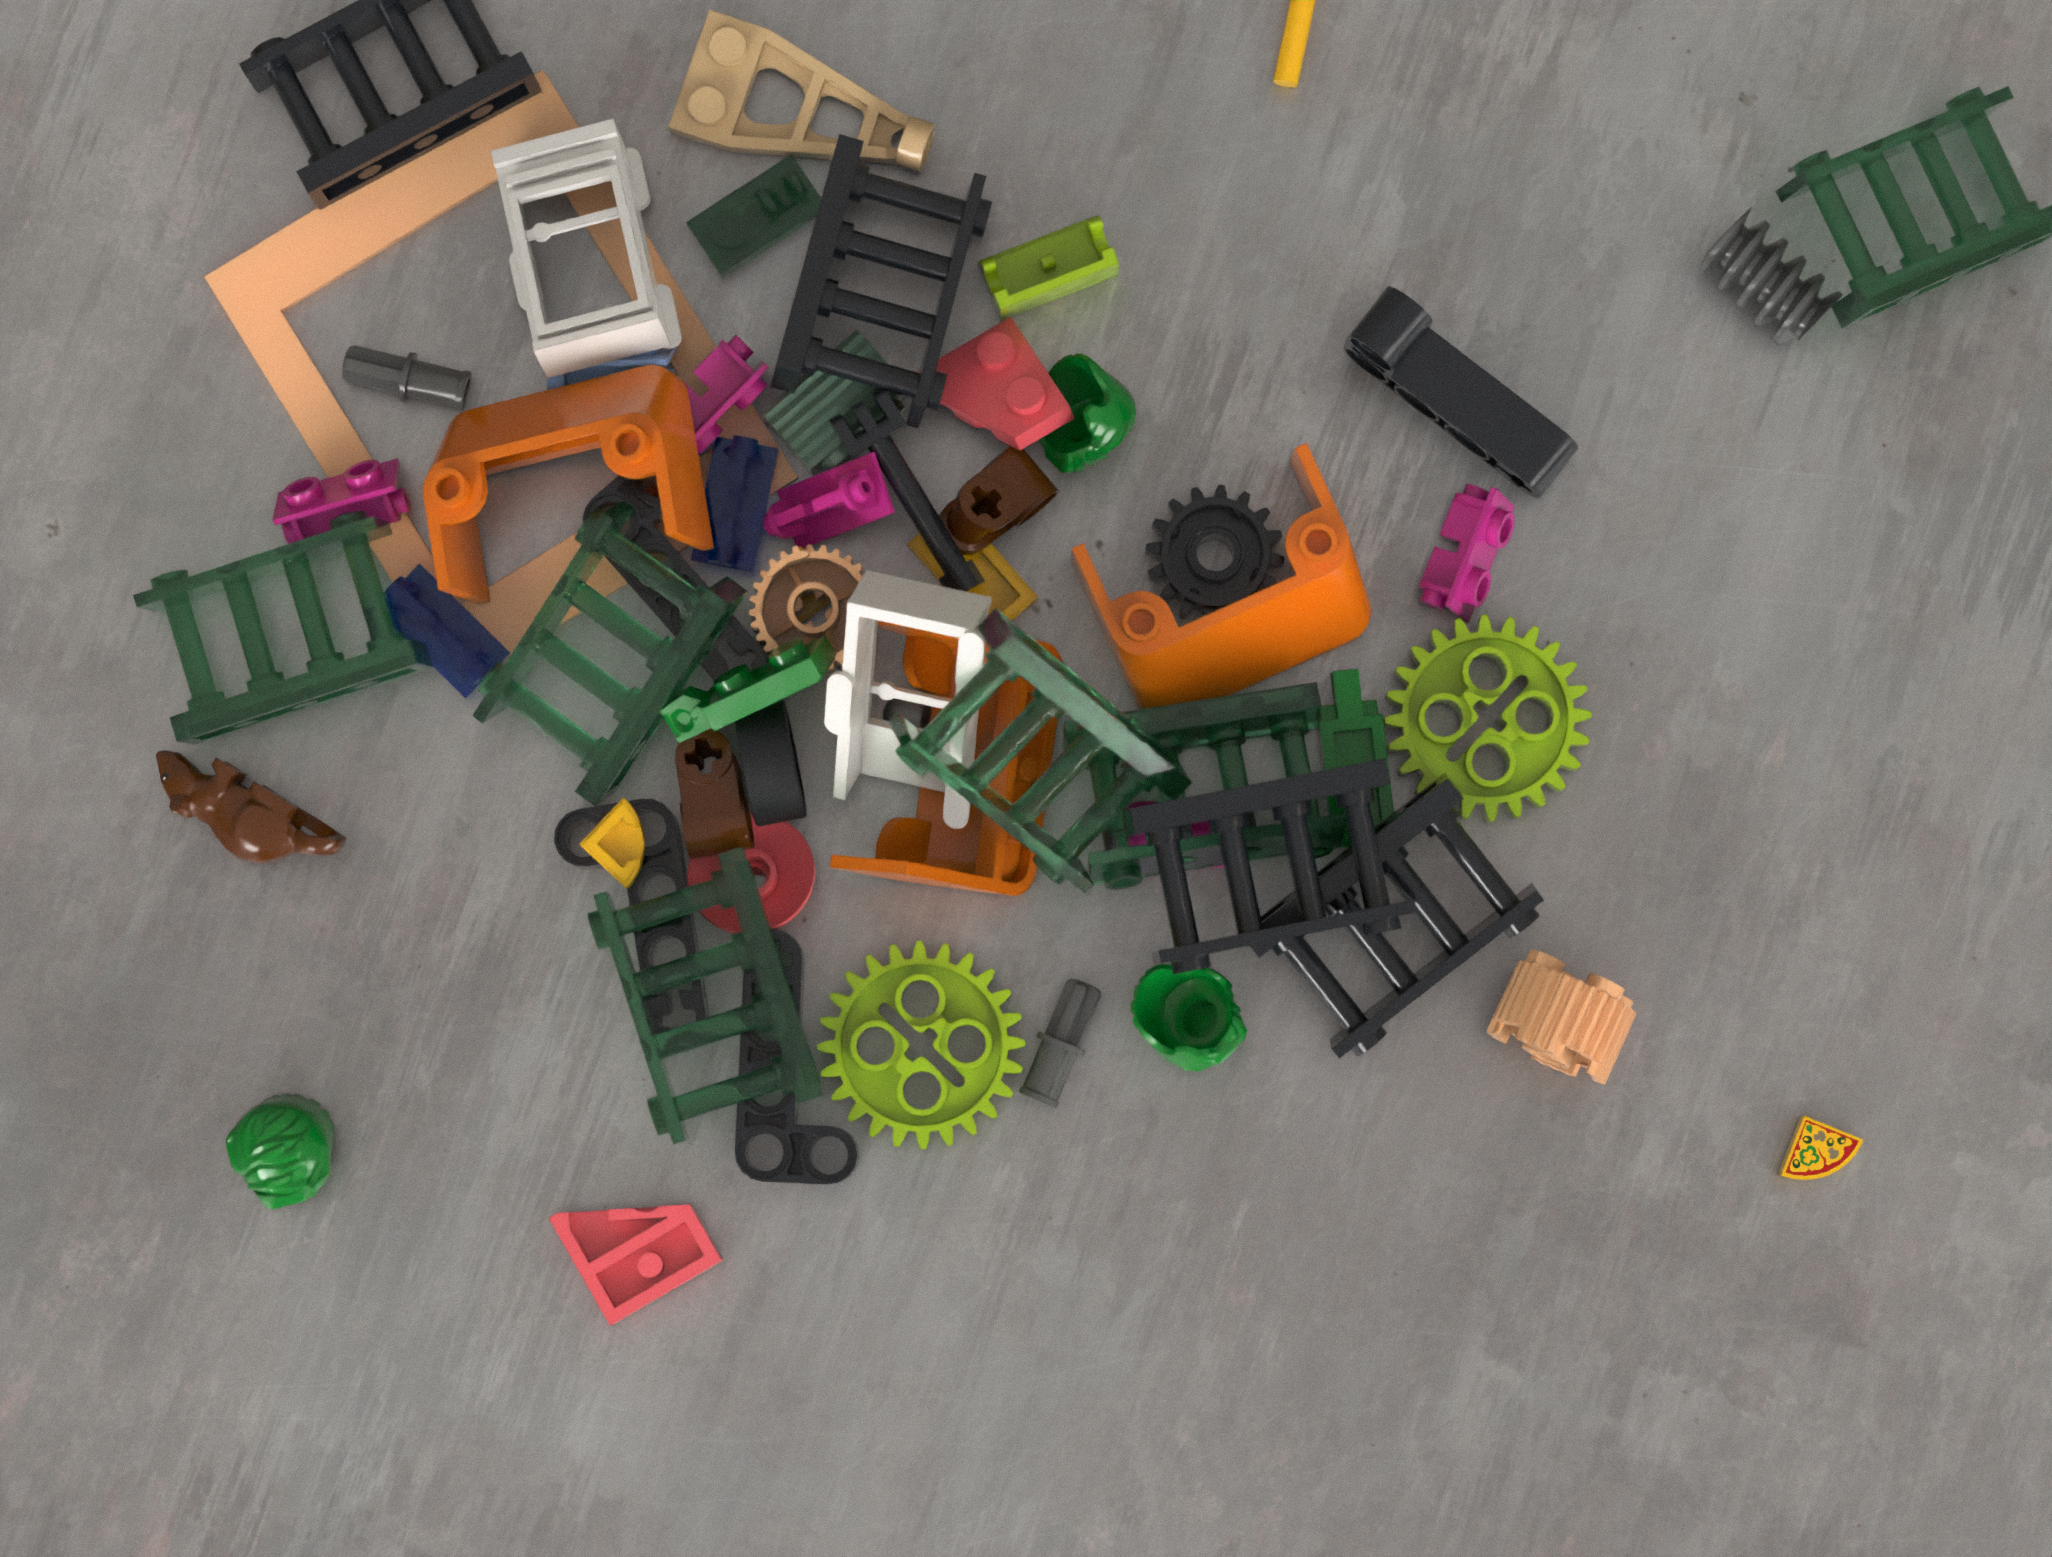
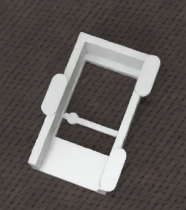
(563, 165)
(869, 743)

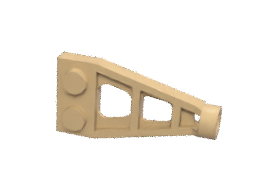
(721, 81)

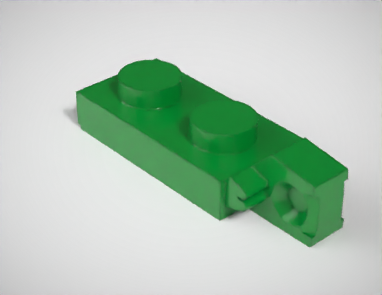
(746, 691)
(1353, 734)

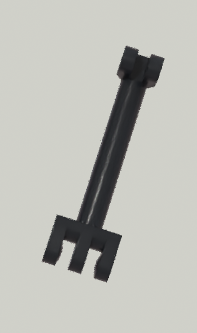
(877, 438)

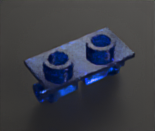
(737, 501)
(454, 638)

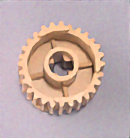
(790, 582)
(1563, 1017)

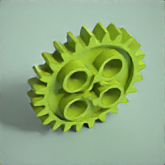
(1445, 679)
(961, 1003)

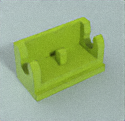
(1049, 267)

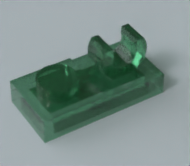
(755, 216)

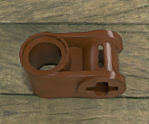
(997, 500)
(713, 803)

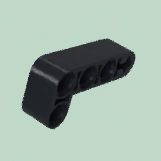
(1457, 394)
(643, 533)
(660, 859)
(782, 1118)

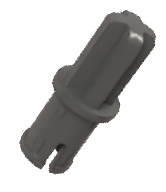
(406, 377)
(1061, 1042)

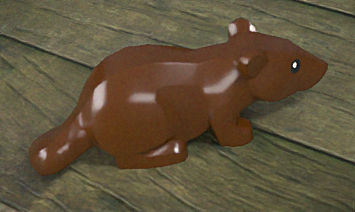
(248, 822)

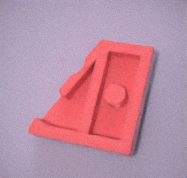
(1003, 387)
(635, 1253)

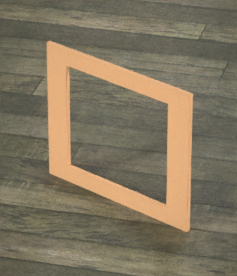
(368, 221)

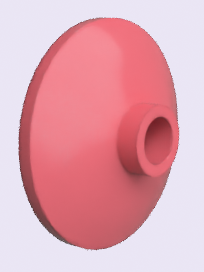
(781, 858)

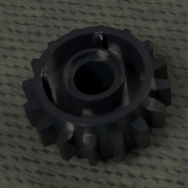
(1213, 520)

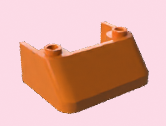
(634, 417)
(1249, 638)
(982, 852)

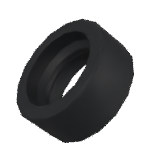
(771, 765)

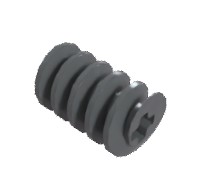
(1768, 279)

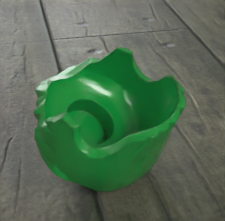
(1101, 411)
(1188, 1016)
(282, 1149)

